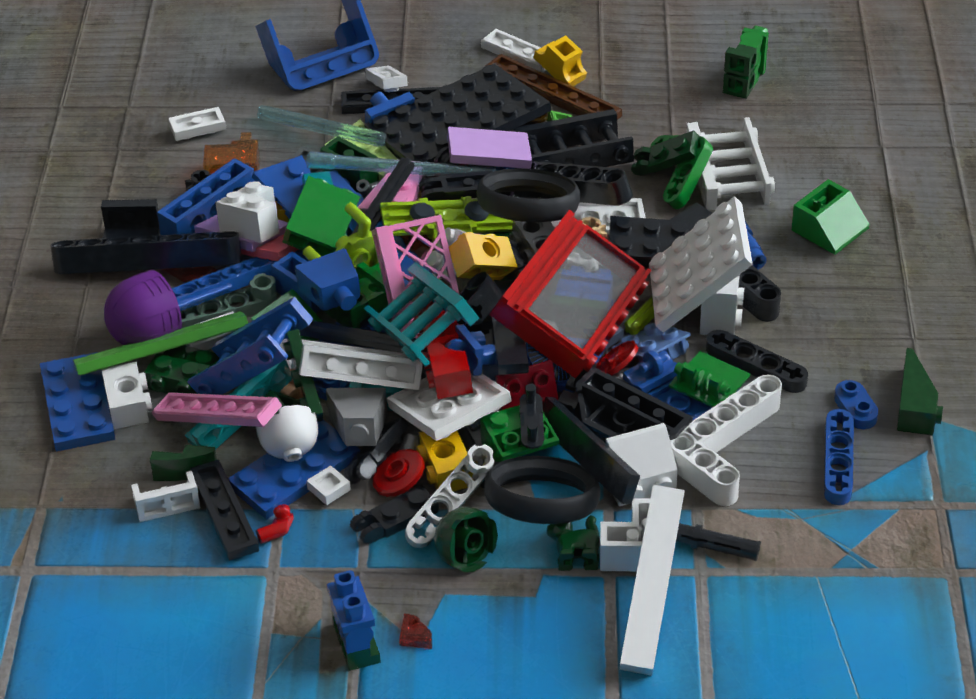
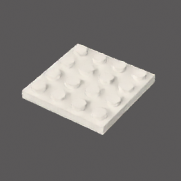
(699, 264)

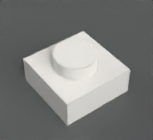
(328, 485)

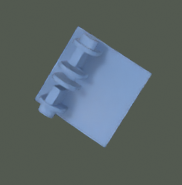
(652, 338)

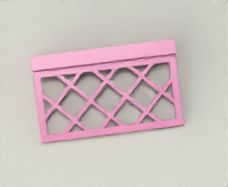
(390, 262)

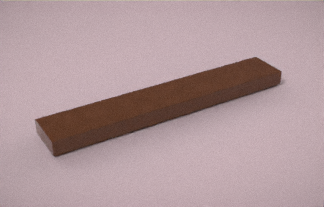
(554, 90)

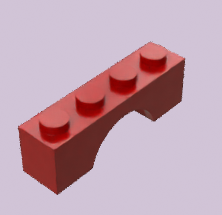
(449, 367)

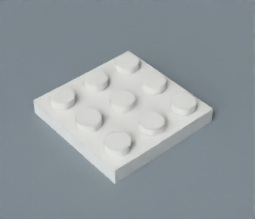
(444, 416)

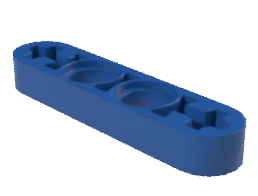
(838, 456)

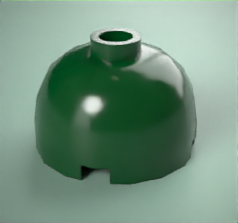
(465, 538)

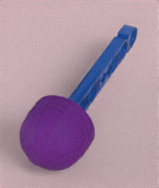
(149, 308)

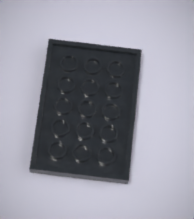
(477, 101)

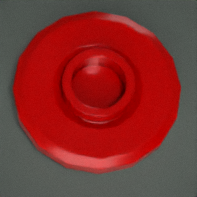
(618, 358)
(398, 472)

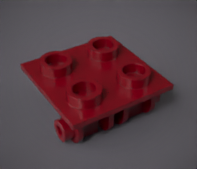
(539, 374)

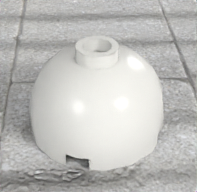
(289, 433)

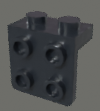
(130, 218)

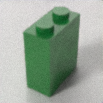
(319, 217)

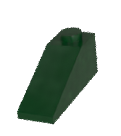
(918, 399)

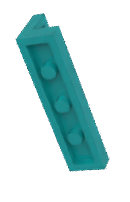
(215, 434)

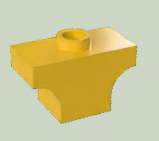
(562, 60)

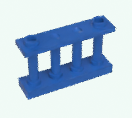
(251, 349)

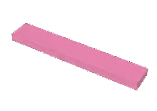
(217, 409)

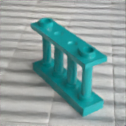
(433, 291)

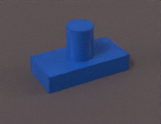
(383, 106)

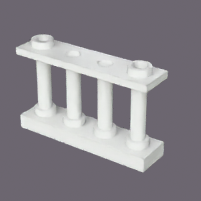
(707, 183)
(359, 365)

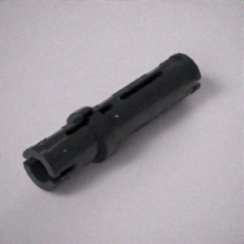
(717, 541)

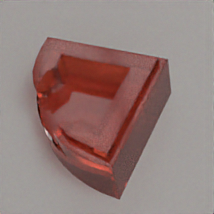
(414, 633)

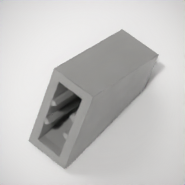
(357, 414)

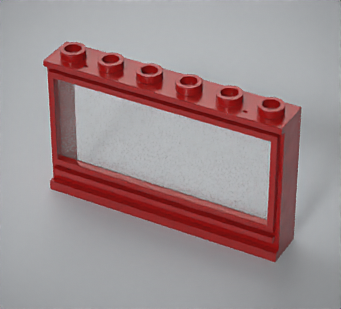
(572, 295)

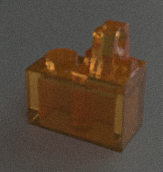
(244, 150)

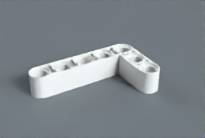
(700, 441)

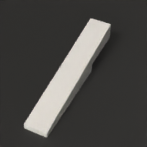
(652, 580)

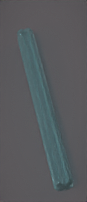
(321, 125)

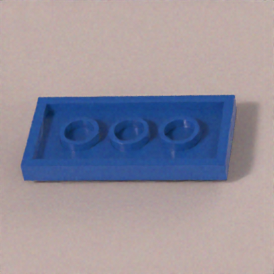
(76, 405)
(279, 482)

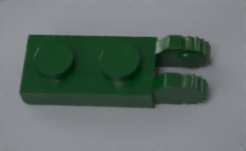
(665, 154)

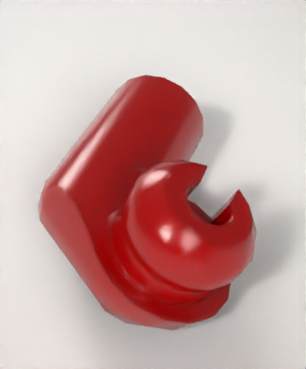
(279, 527)

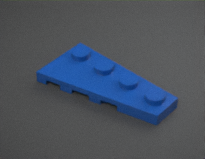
(285, 180)

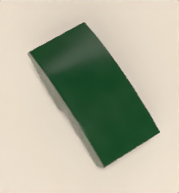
(173, 466)

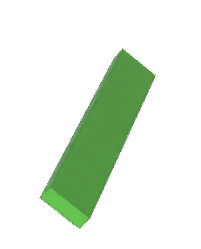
(166, 342)

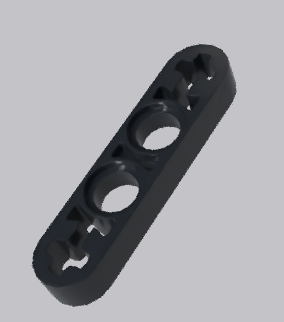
(727, 346)

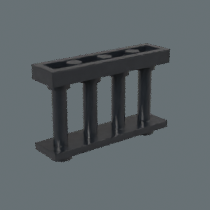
(580, 130)

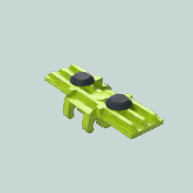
(455, 214)

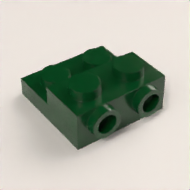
(173, 369)

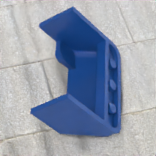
(354, 51)

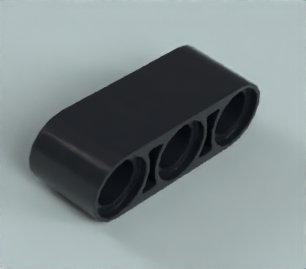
(760, 295)

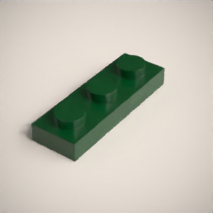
(310, 398)

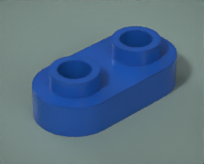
(855, 399)

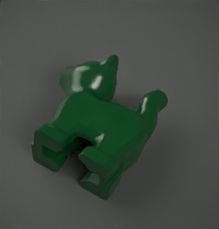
(576, 544)

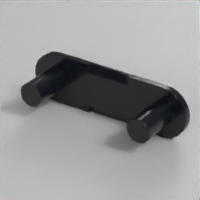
(531, 418)

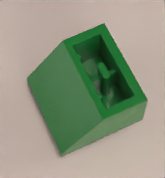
(829, 217)
(503, 434)

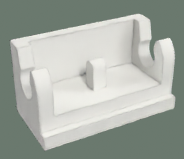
(166, 500)

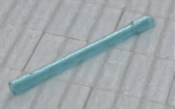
(330, 161)

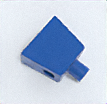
(329, 281)

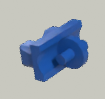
(476, 350)
(652, 372)

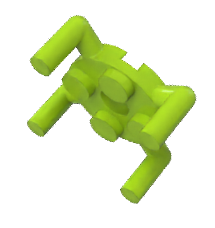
(358, 245)

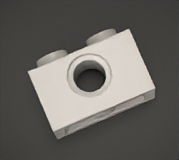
(125, 395)

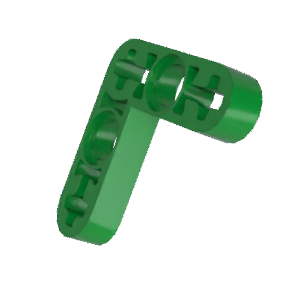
(681, 186)

